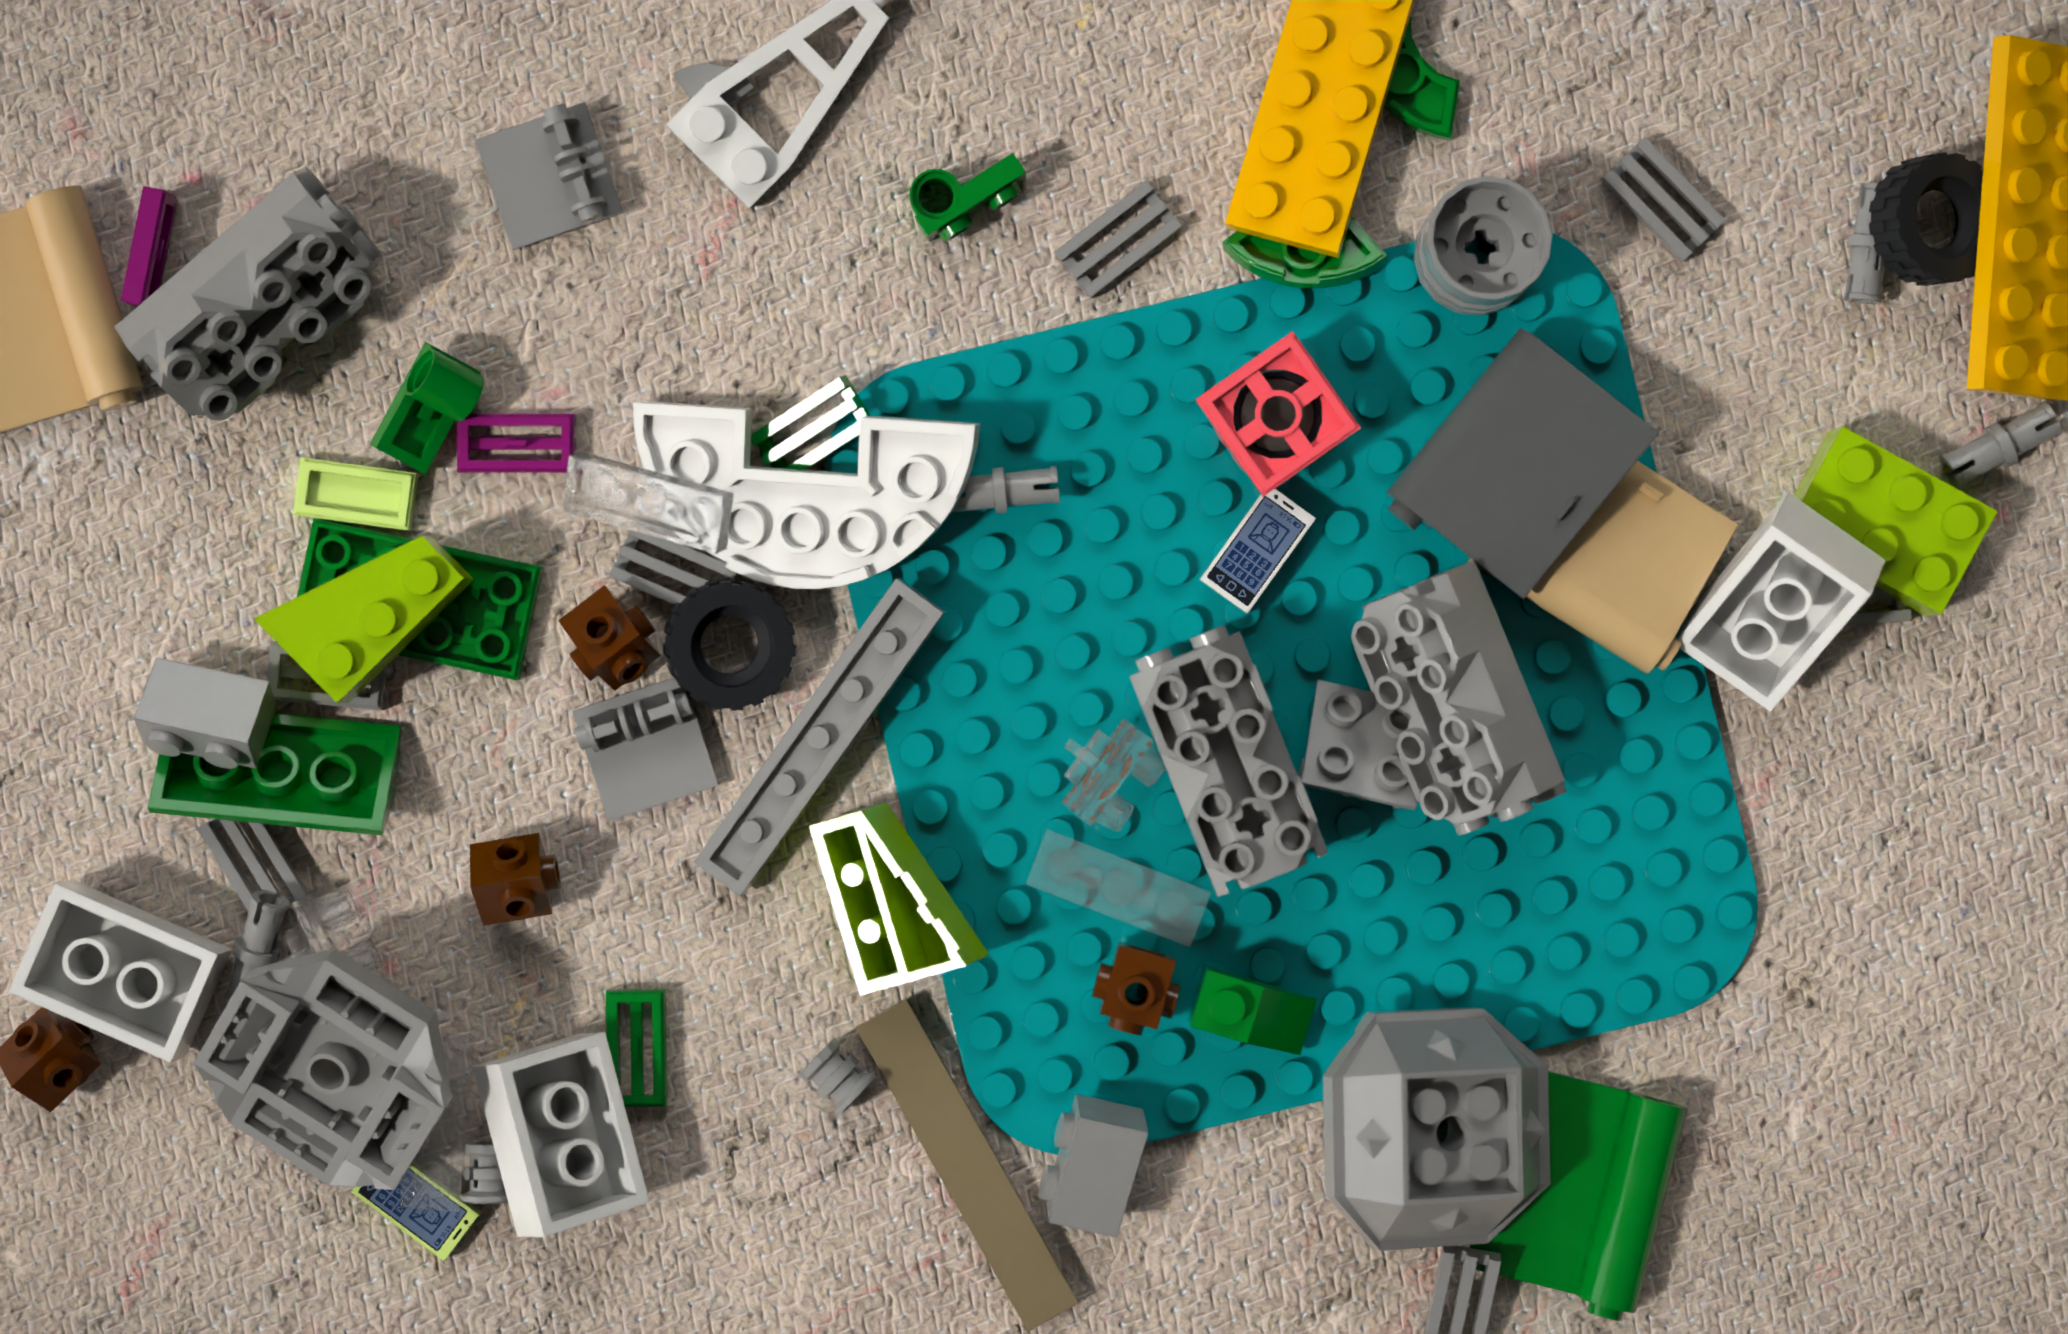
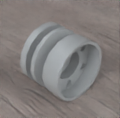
(1504, 222)

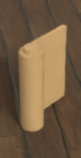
(58, 315)
(1636, 568)

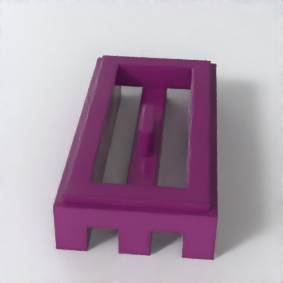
(149, 245)
(566, 443)

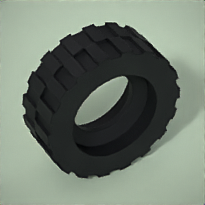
(1896, 226)
(772, 655)

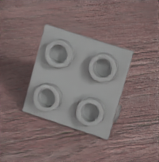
(549, 175)
(1355, 747)
(644, 748)

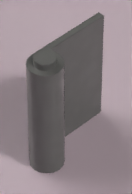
(1521, 463)

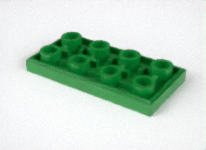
(478, 631)

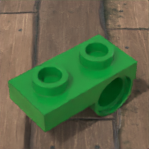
(993, 187)
(425, 407)

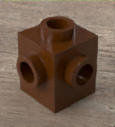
(610, 639)
(512, 878)
(1142, 966)
(48, 1058)

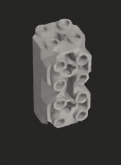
(273, 276)
(1472, 723)
(1227, 760)

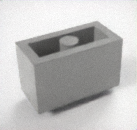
(205, 714)
(1094, 1165)

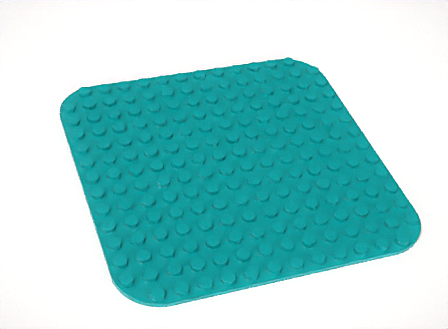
(1555, 922)

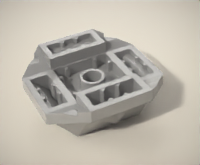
(329, 1068)
(1383, 1118)

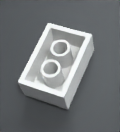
(1780, 601)
(120, 970)
(561, 1134)

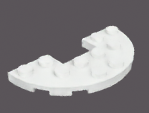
(815, 524)

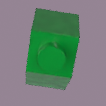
(1251, 1011)

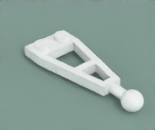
(730, 144)

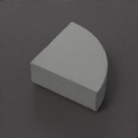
(696, 76)

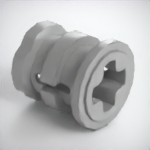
(837, 1076)
(484, 1175)

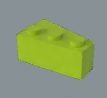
(366, 616)
(890, 902)

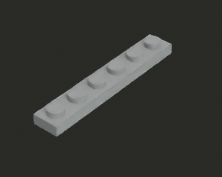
(820, 737)

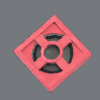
(1277, 414)

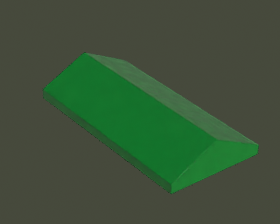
(307, 777)

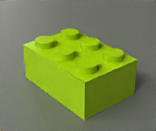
(1899, 513)

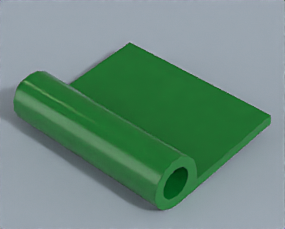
(1603, 1198)

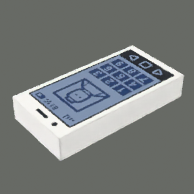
(1257, 549)

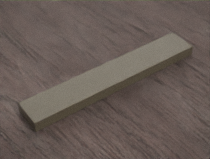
(967, 1164)

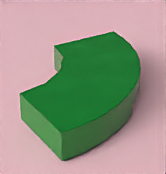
(1421, 94)
(1306, 268)

